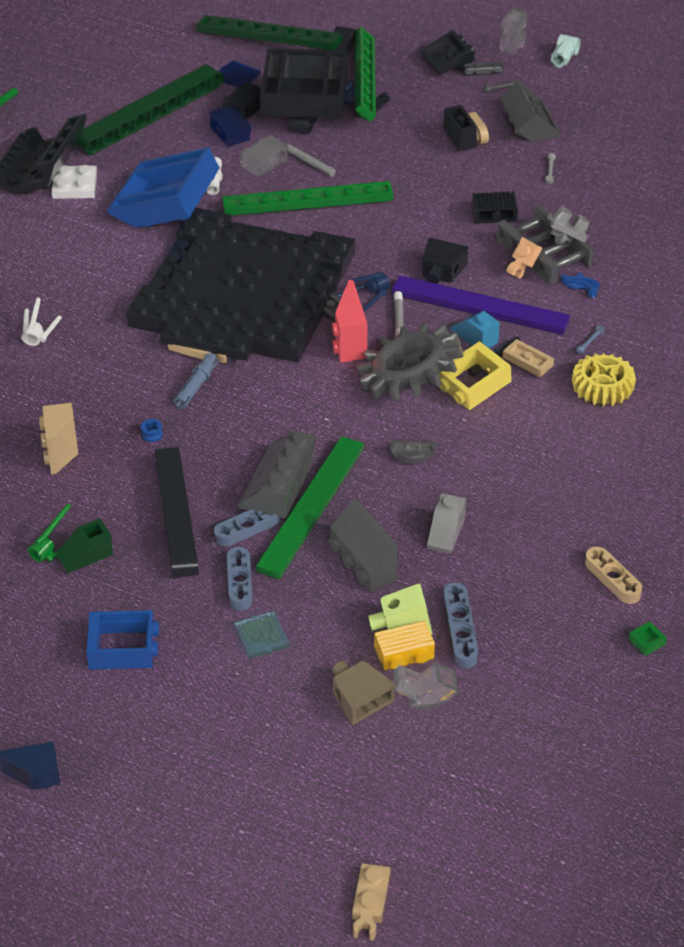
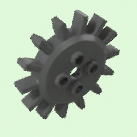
(425, 350)

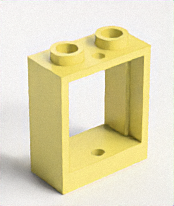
(495, 366)

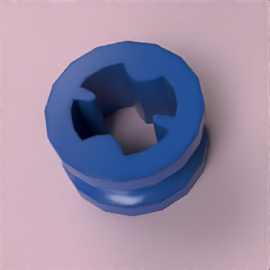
(151, 430)

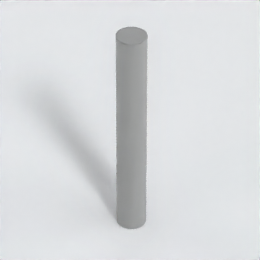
(311, 160)

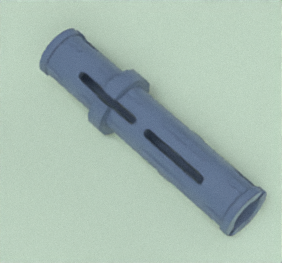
(199, 375)

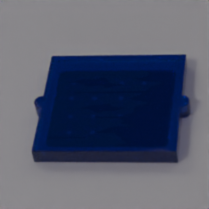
(237, 73)

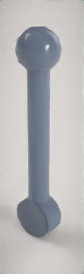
(599, 331)

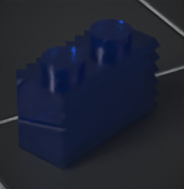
(229, 126)

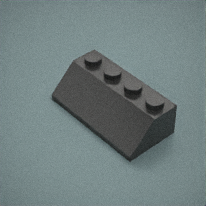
(280, 474)

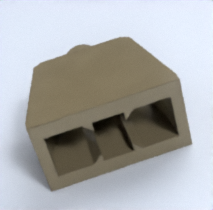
(361, 690)

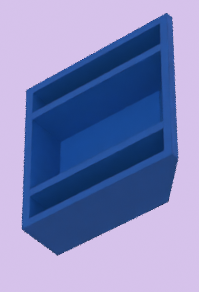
(165, 188)

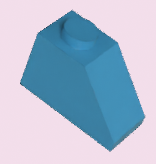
(478, 328)

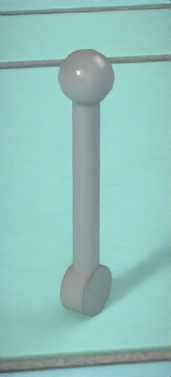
(550, 179)

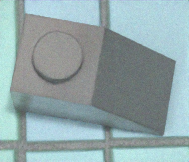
(446, 523)

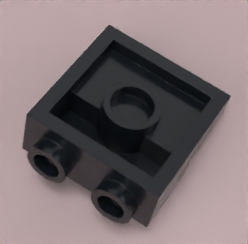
(448, 53)

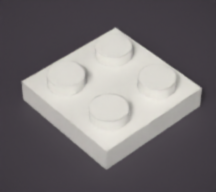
(75, 182)

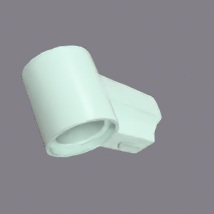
(565, 49)

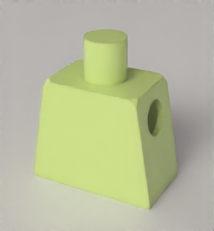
(401, 609)

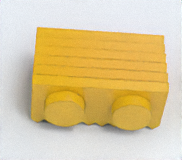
(404, 645)

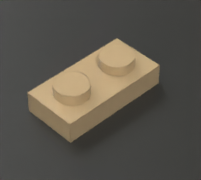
(528, 358)

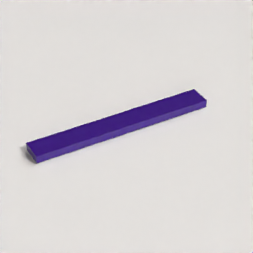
(475, 303)

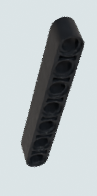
(176, 513)

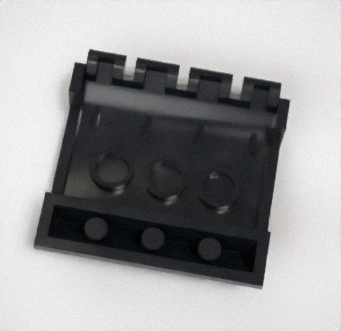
(35, 162)

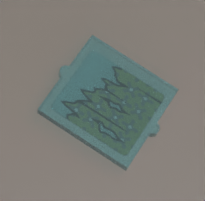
(261, 634)

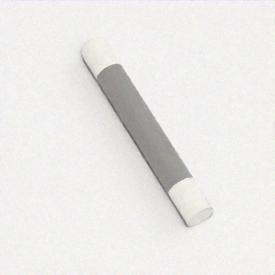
(398, 313)

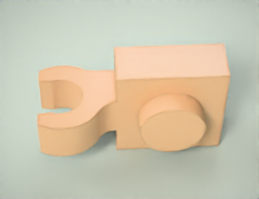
(525, 255)

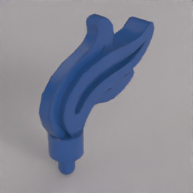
(581, 282)

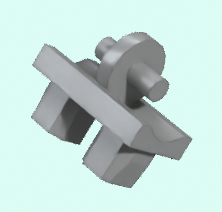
(566, 230)

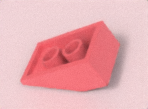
(350, 327)

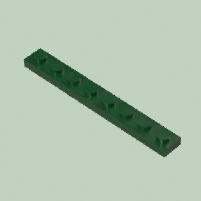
(269, 32)

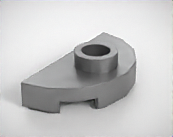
(412, 451)

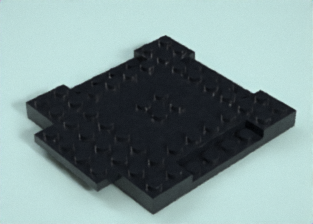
(241, 288)

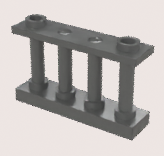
(544, 265)

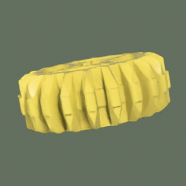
(603, 379)

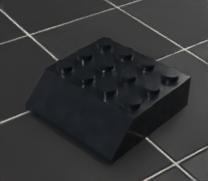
(304, 83)

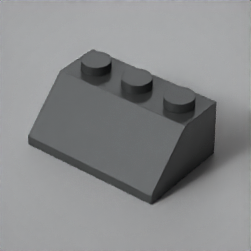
(528, 114)
(364, 547)

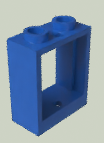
(121, 622)

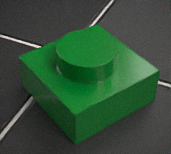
(647, 638)

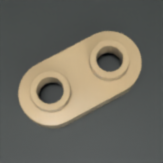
(482, 132)

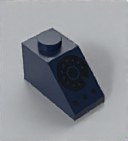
(32, 765)

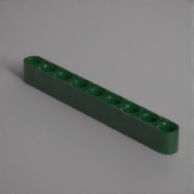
(149, 109)

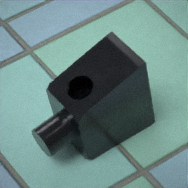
(443, 260)

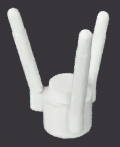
(33, 332)

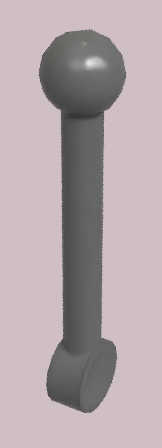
(488, 88)

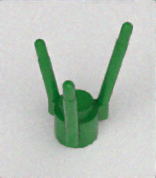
(43, 546)

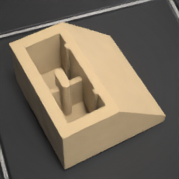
(58, 436)

